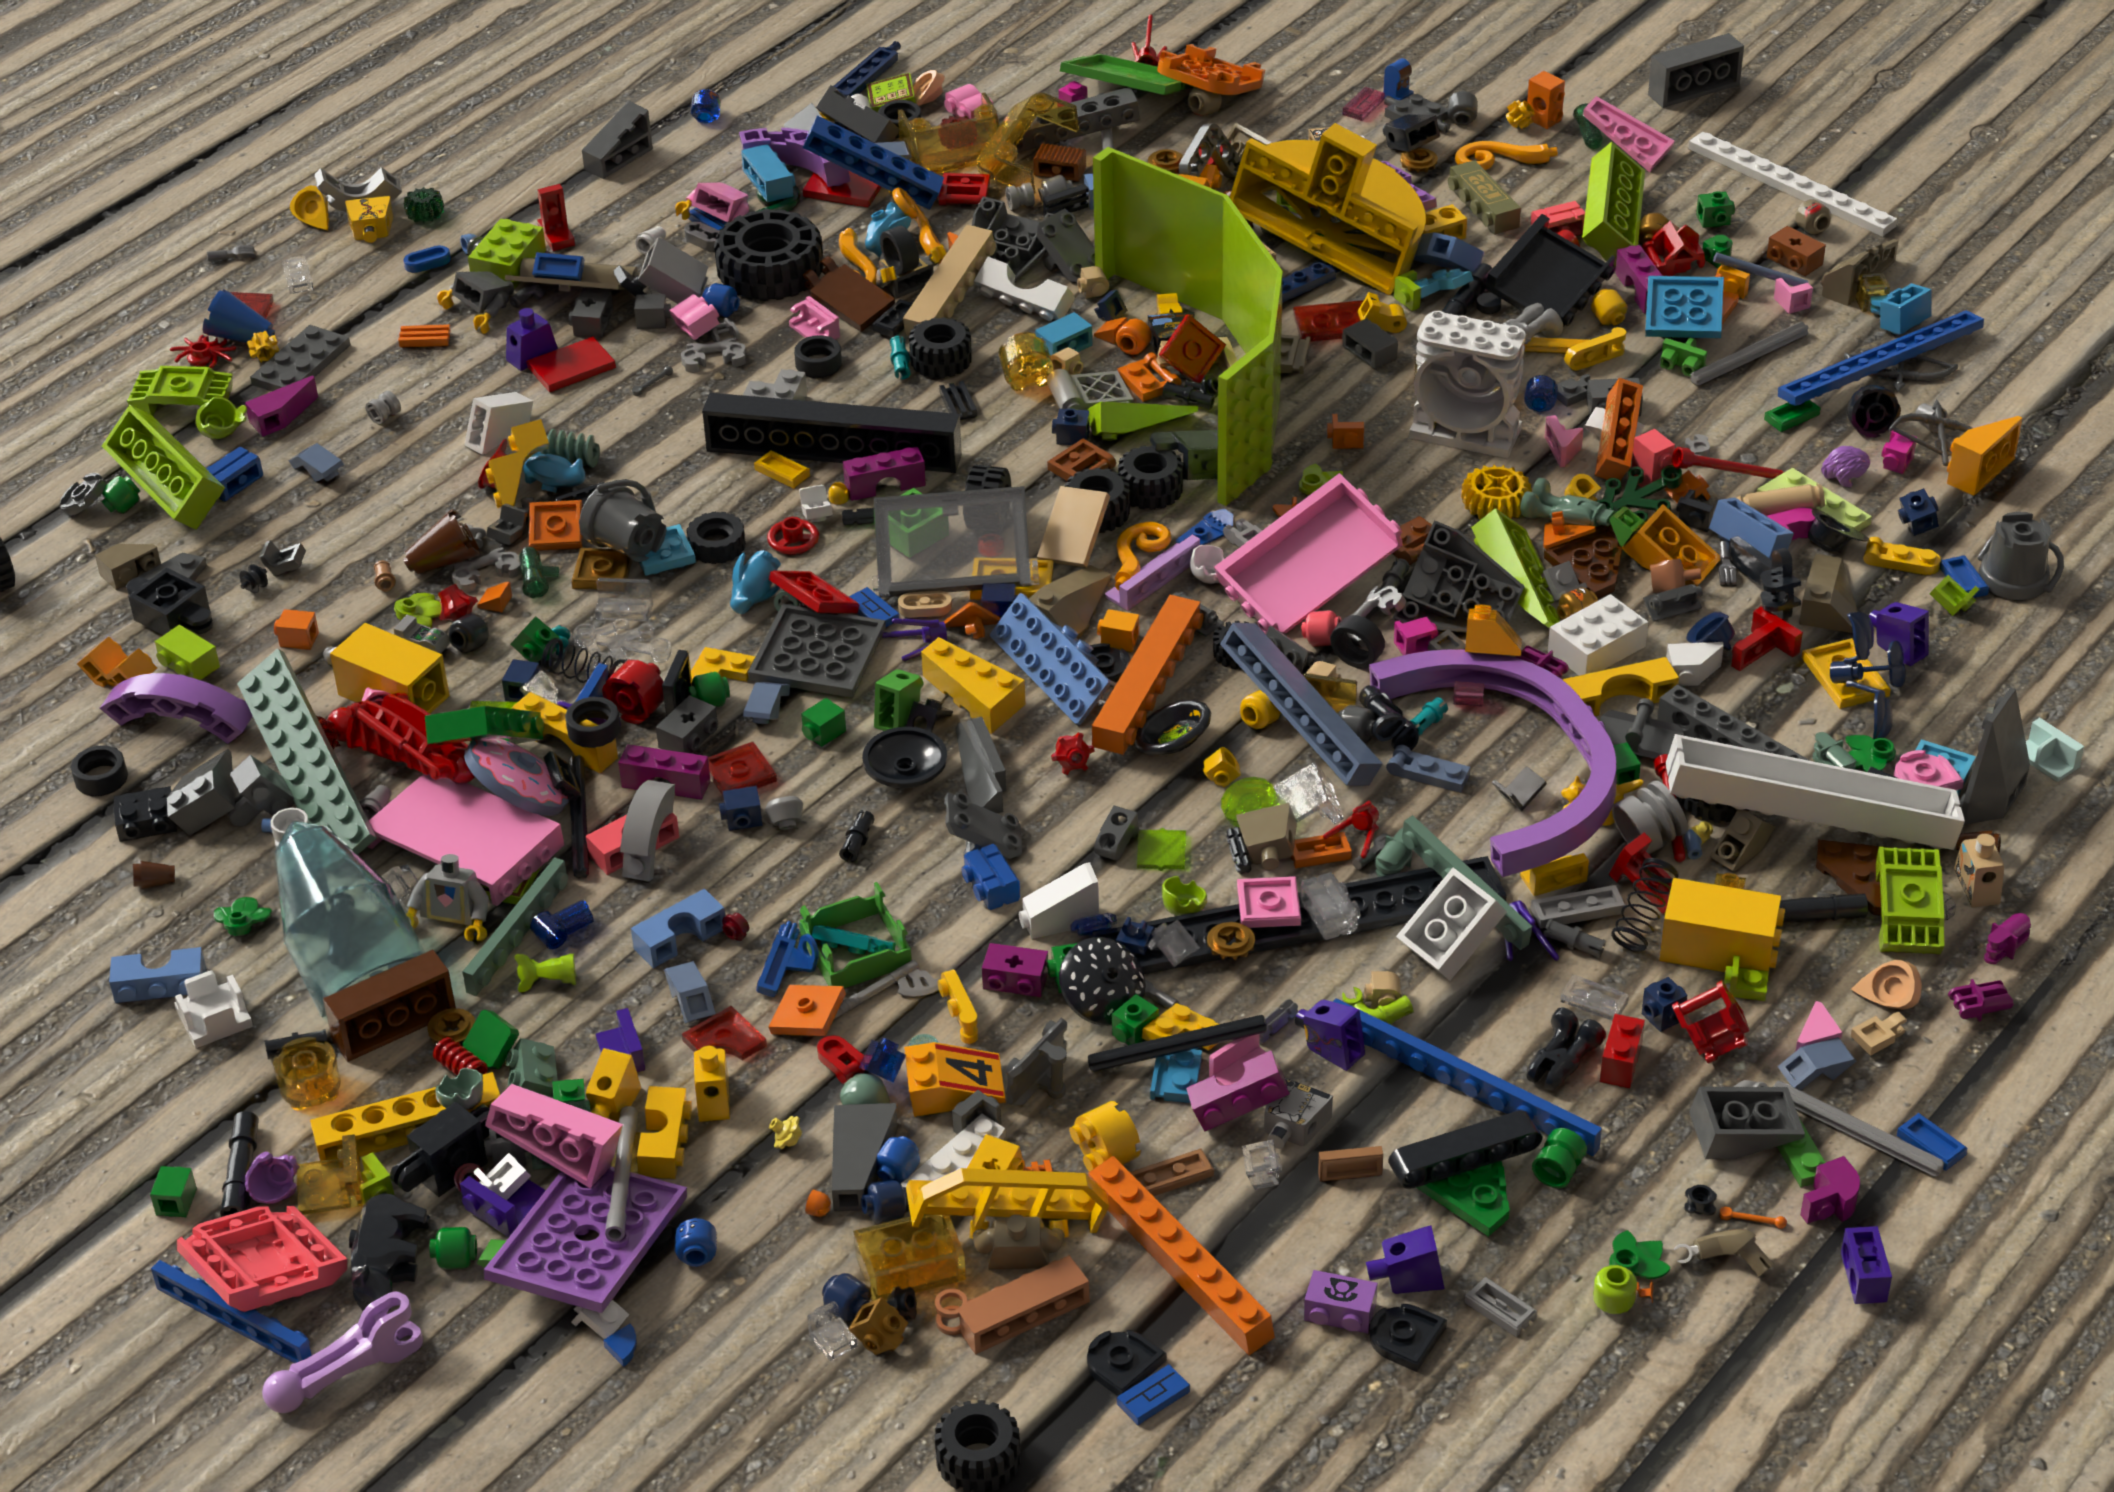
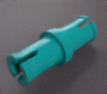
(900, 357)

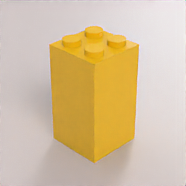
(389, 664)
(1715, 922)

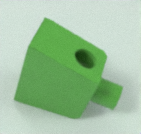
(895, 698)

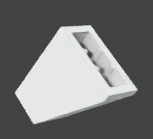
(493, 418)
(1061, 903)

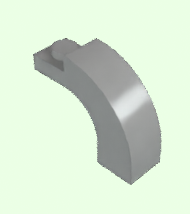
(379, 185)
(641, 828)

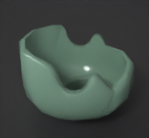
(464, 1089)
(864, 1090)

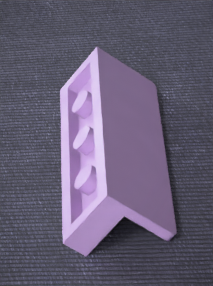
(1154, 574)

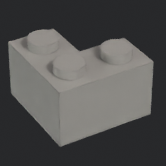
(788, 385)

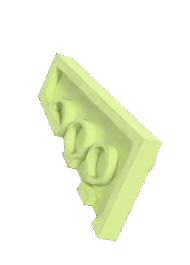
(1834, 505)

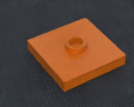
(555, 525)
(807, 1010)

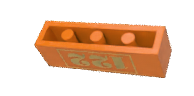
(1618, 430)

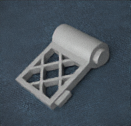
(1071, 394)

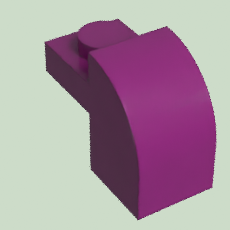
(1835, 1192)

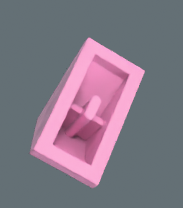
(1818, 1027)

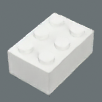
(1598, 636)
(1451, 924)

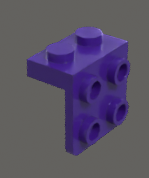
(495, 1210)

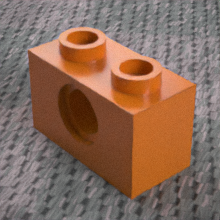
(1546, 99)

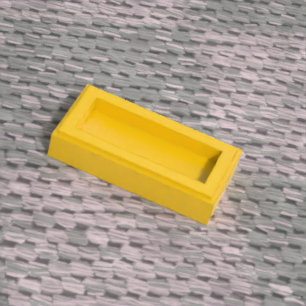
(782, 469)

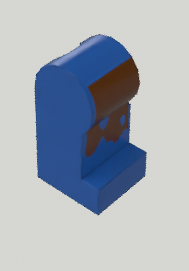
(1397, 79)

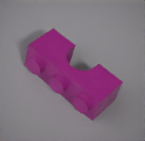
(1633, 268)
(864, 473)
(685, 770)
(1259, 1086)

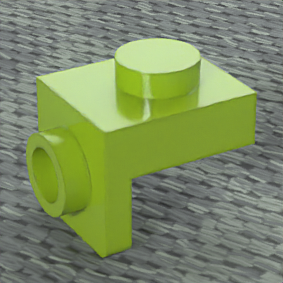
(1407, 291)
(1953, 596)

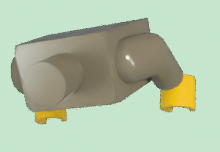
(1019, 1241)

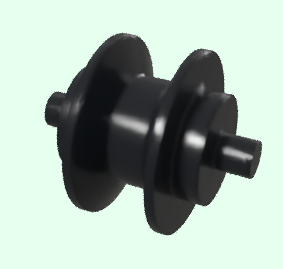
(253, 578)

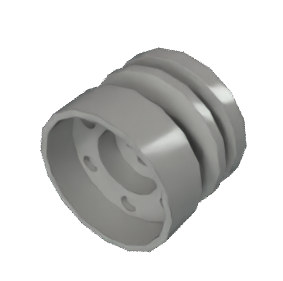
(1652, 812)

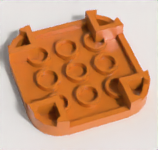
(1202, 70)

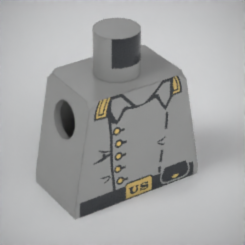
(1297, 1115)

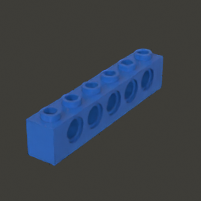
(872, 161)

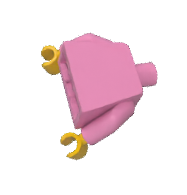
(716, 200)

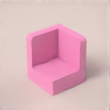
(1793, 298)

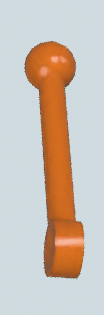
(1726, 1214)

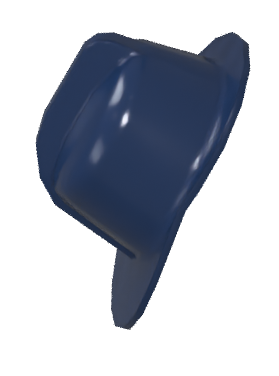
(1712, 628)

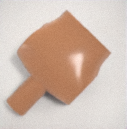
(1671, 575)

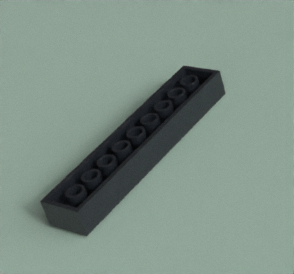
(828, 430)

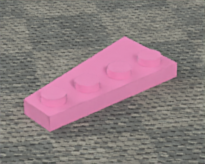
(1630, 134)

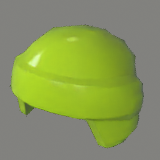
(219, 418)

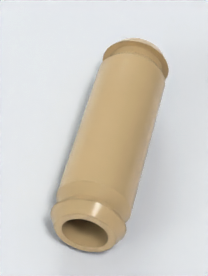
(1785, 499)

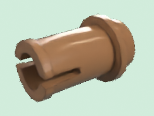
(384, 578)

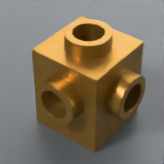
(878, 1326)

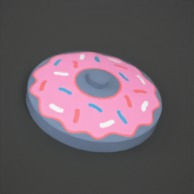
(515, 775)

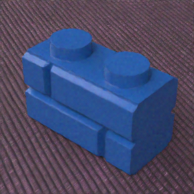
(236, 471)
(991, 877)

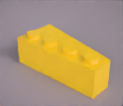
(973, 683)

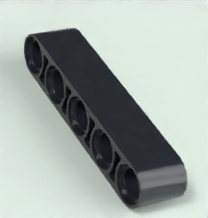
(1465, 1149)

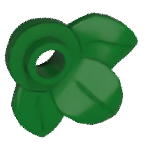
(1870, 751)
(241, 915)
(1639, 1257)

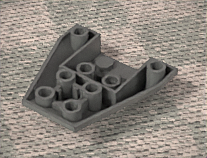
(1013, 235)
(1454, 578)
(2000, 764)

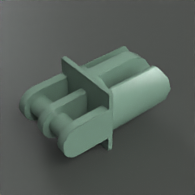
(1832, 752)
(1393, 856)

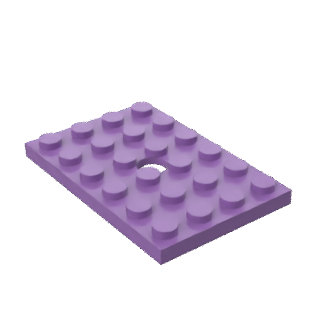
(553, 1263)

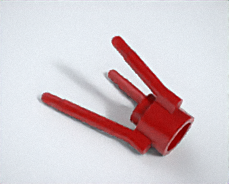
(1147, 54)
(1363, 818)

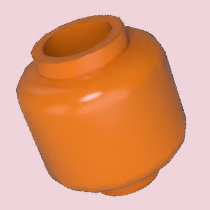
(1133, 336)

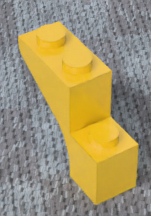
(507, 470)

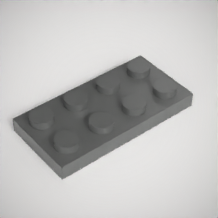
(301, 358)

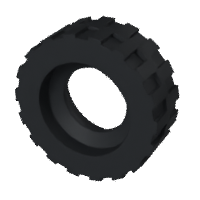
(712, 524)

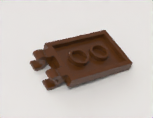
(848, 294)

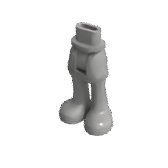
(1534, 320)

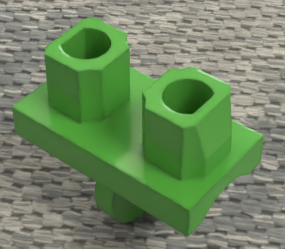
(1683, 355)

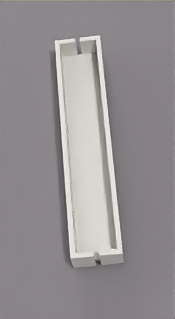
(1814, 792)

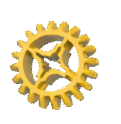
(1493, 489)

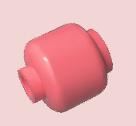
(1319, 627)

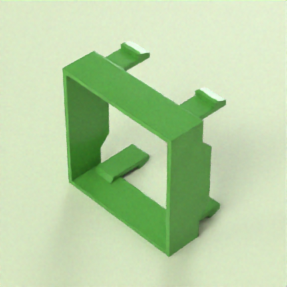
(847, 912)

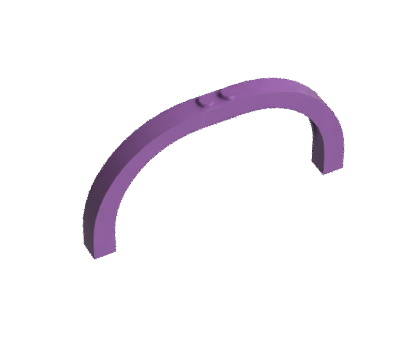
(1578, 821)

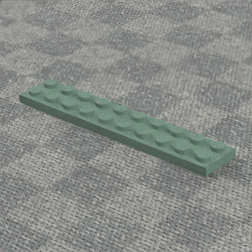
(304, 751)

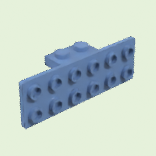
(1052, 658)

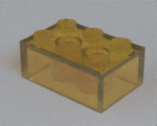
(909, 1255)

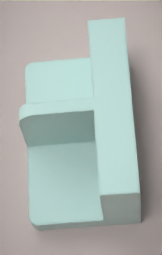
(2053, 750)

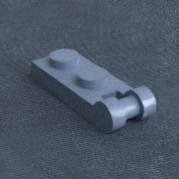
(1428, 769)

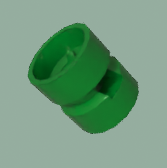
(1559, 1158)

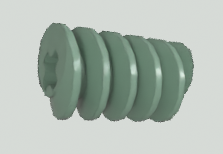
(572, 448)

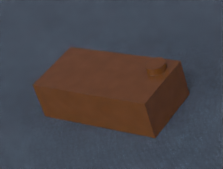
(388, 1005)

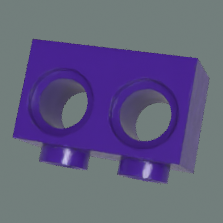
(1866, 1265)

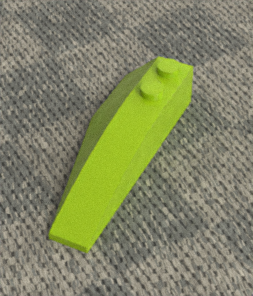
(1514, 551)

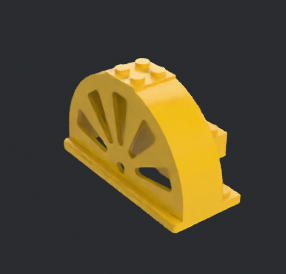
(1345, 183)

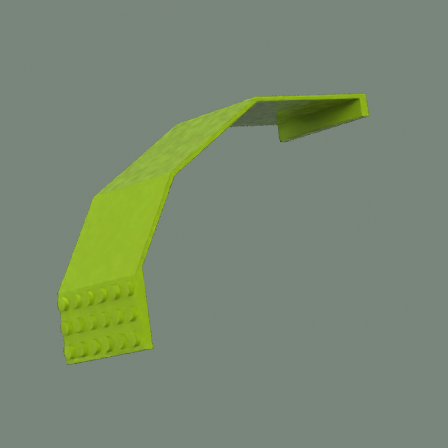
(1199, 245)

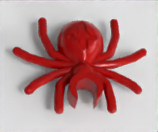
(202, 351)

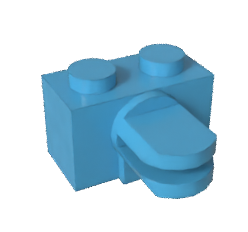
(1903, 308)

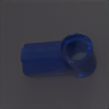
(555, 928)

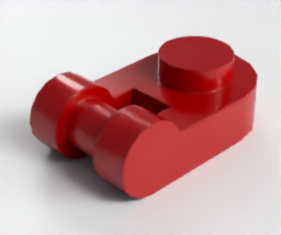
(834, 1051)

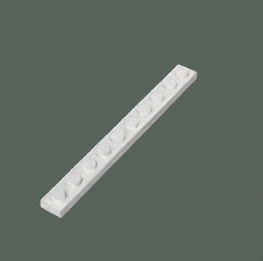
(1792, 183)

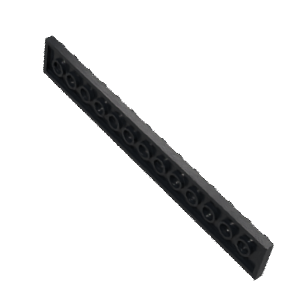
(1381, 902)

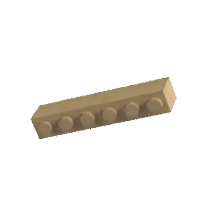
(952, 277)

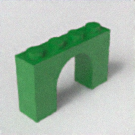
(484, 723)

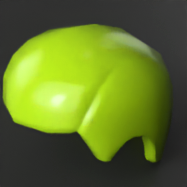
(1181, 897)

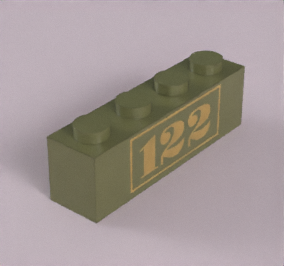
(1484, 197)

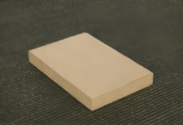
(1073, 526)

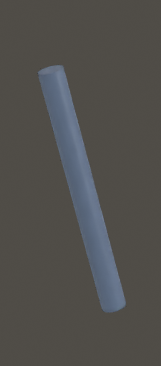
(1757, 270)

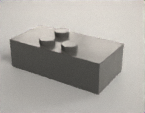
(1695, 70)

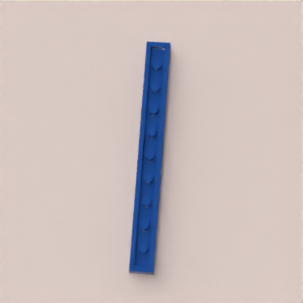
(1880, 358)
(1473, 1080)

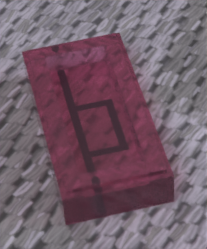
(1363, 103)

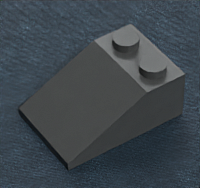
(203, 794)
(1744, 1120)

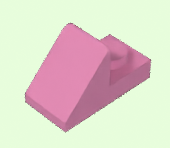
(1562, 442)

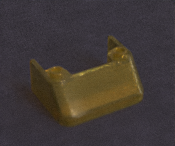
(951, 144)
(1001, 150)

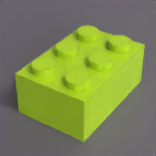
(506, 247)

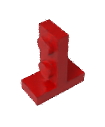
(554, 218)
(1767, 633)
(1631, 861)

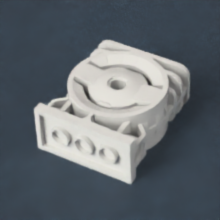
(1454, 382)

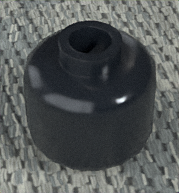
(468, 633)

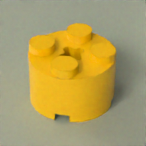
(1105, 1134)

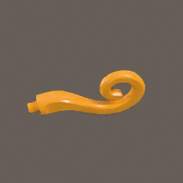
(1483, 151)
(910, 208)
(848, 246)
(1129, 561)

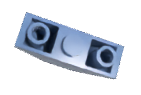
(1448, 252)

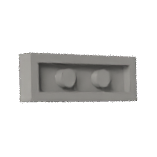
(1578, 906)

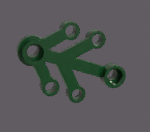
(1670, 477)

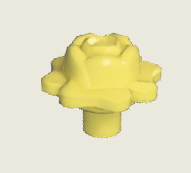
(786, 1132)

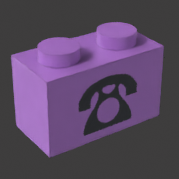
(1340, 1301)

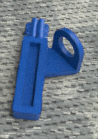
(786, 957)

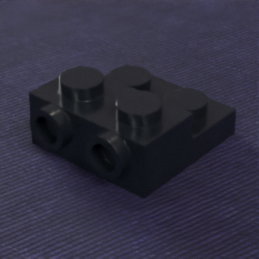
(142, 814)

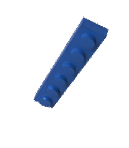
(251, 1324)

